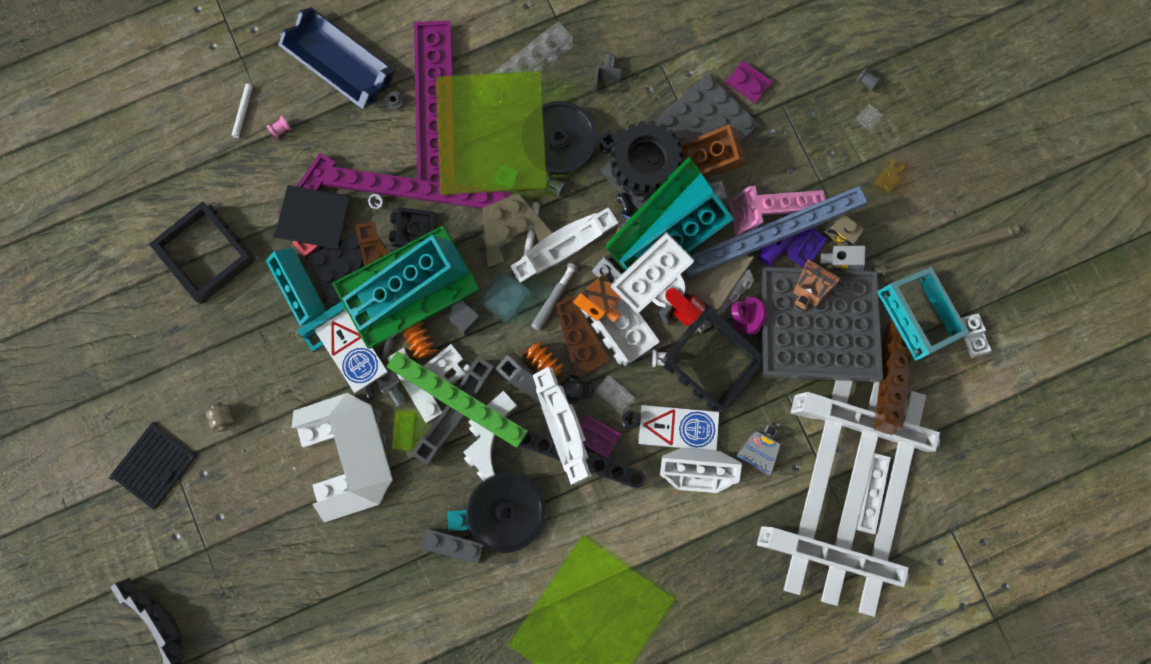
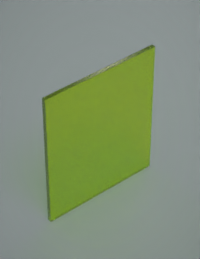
(490, 133)
(591, 612)

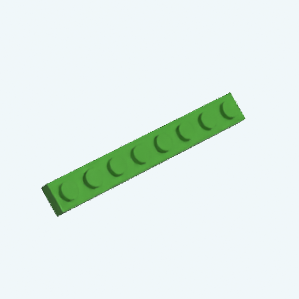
(457, 399)

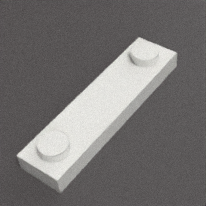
(423, 401)
(873, 494)

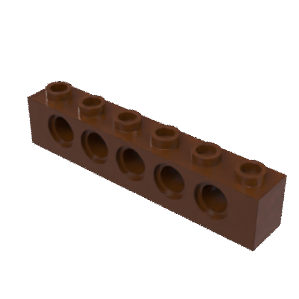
(893, 387)

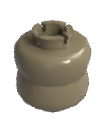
(219, 417)

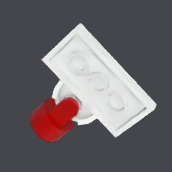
(659, 279)

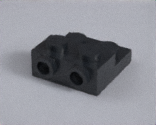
(409, 225)

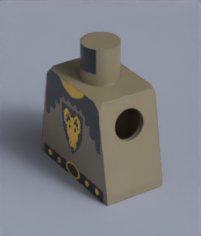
(843, 231)

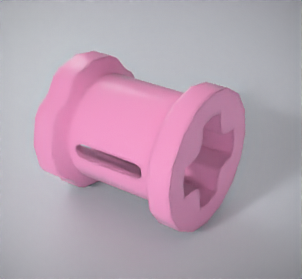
(279, 127)

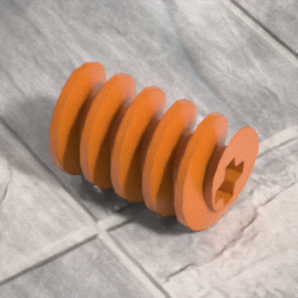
(419, 342)
(542, 359)

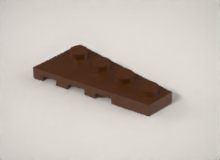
(581, 341)

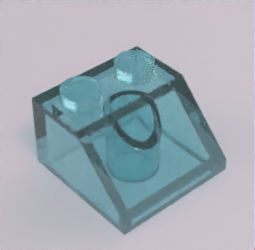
(505, 298)

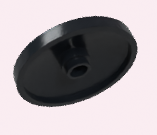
(568, 137)
(505, 512)

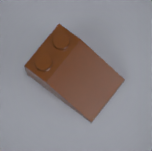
(716, 151)

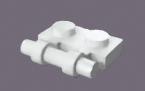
(445, 362)

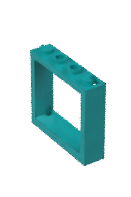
(906, 321)

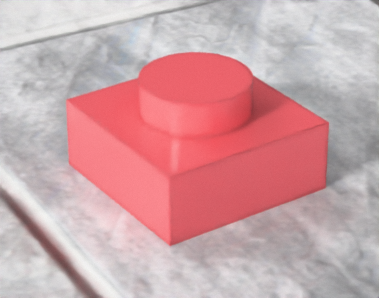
(305, 249)

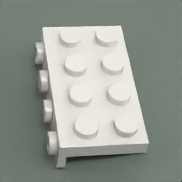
(627, 335)

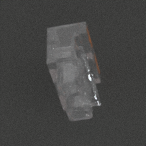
(614, 393)

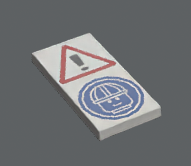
(349, 352)
(678, 428)

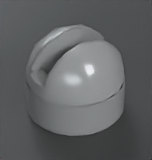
(375, 204)

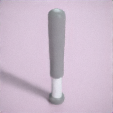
(544, 313)

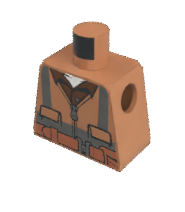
(814, 285)

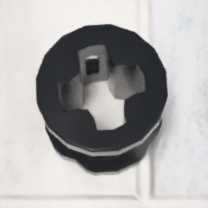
(608, 136)
(634, 415)

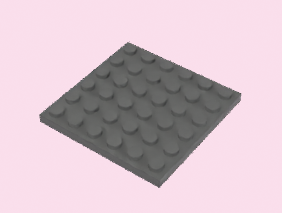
(826, 340)

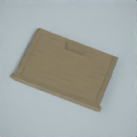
(716, 284)

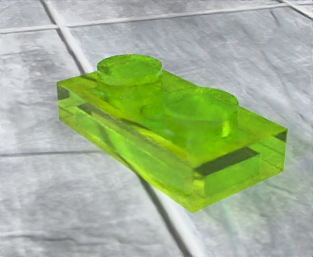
(404, 430)

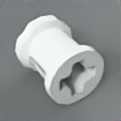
(655, 361)

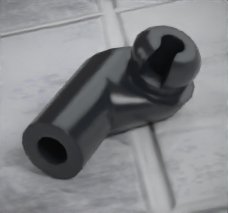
(625, 200)

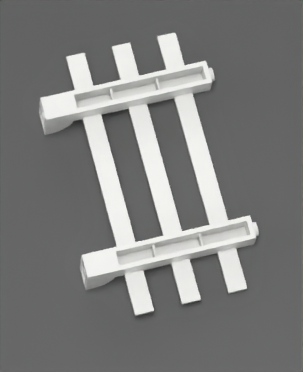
(840, 557)

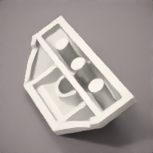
(700, 470)

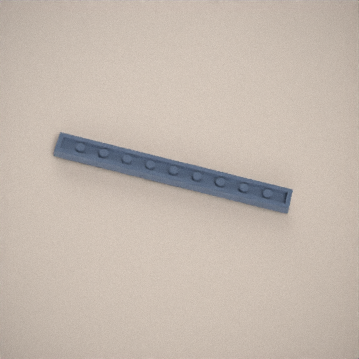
(776, 231)

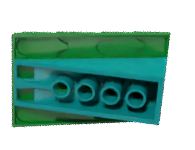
(682, 207)
(406, 287)

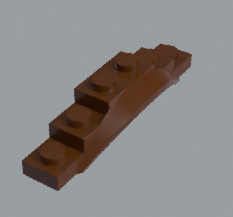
(370, 243)

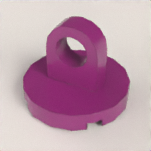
(749, 315)

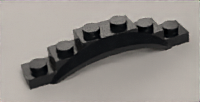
(156, 618)

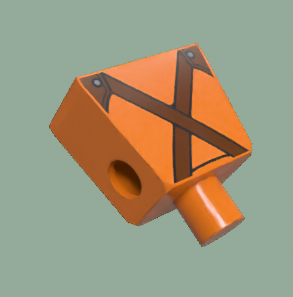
(599, 300)

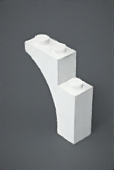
(481, 450)

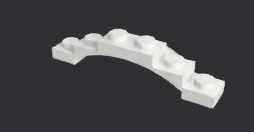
(563, 244)
(562, 425)

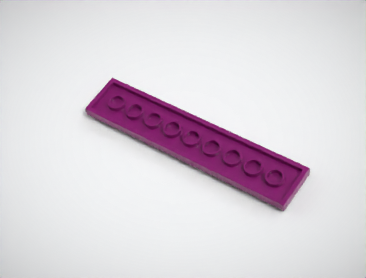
(432, 60)

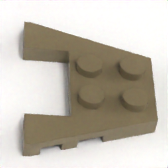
(507, 219)

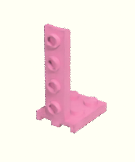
(749, 207)

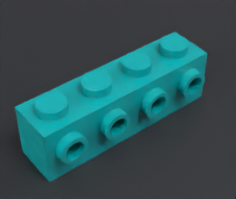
(295, 285)

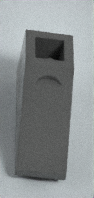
(518, 374)

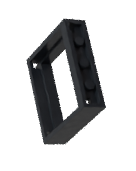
(222, 278)
(736, 339)

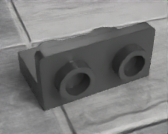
(608, 267)

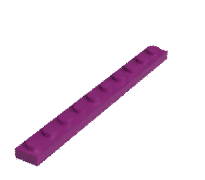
(405, 188)

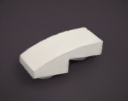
(976, 340)

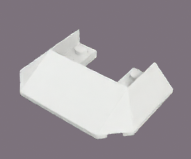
(359, 449)

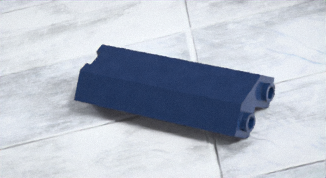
(336, 57)

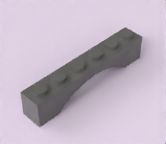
(447, 422)

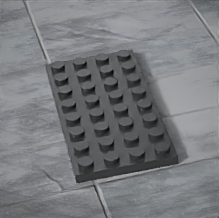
(693, 115)

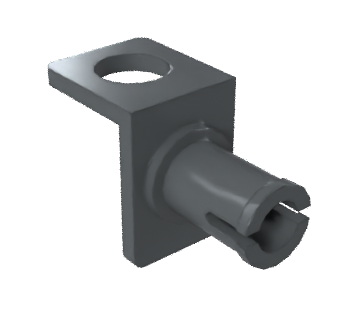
(607, 71)
(391, 388)

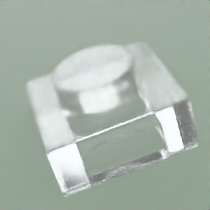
(869, 117)

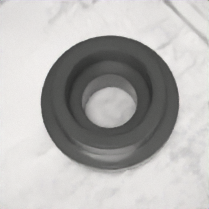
(394, 105)

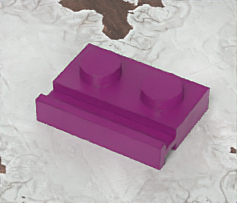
(748, 82)
(599, 436)

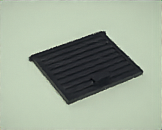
(312, 217)
(152, 466)

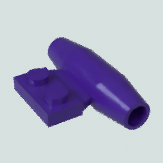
(799, 247)

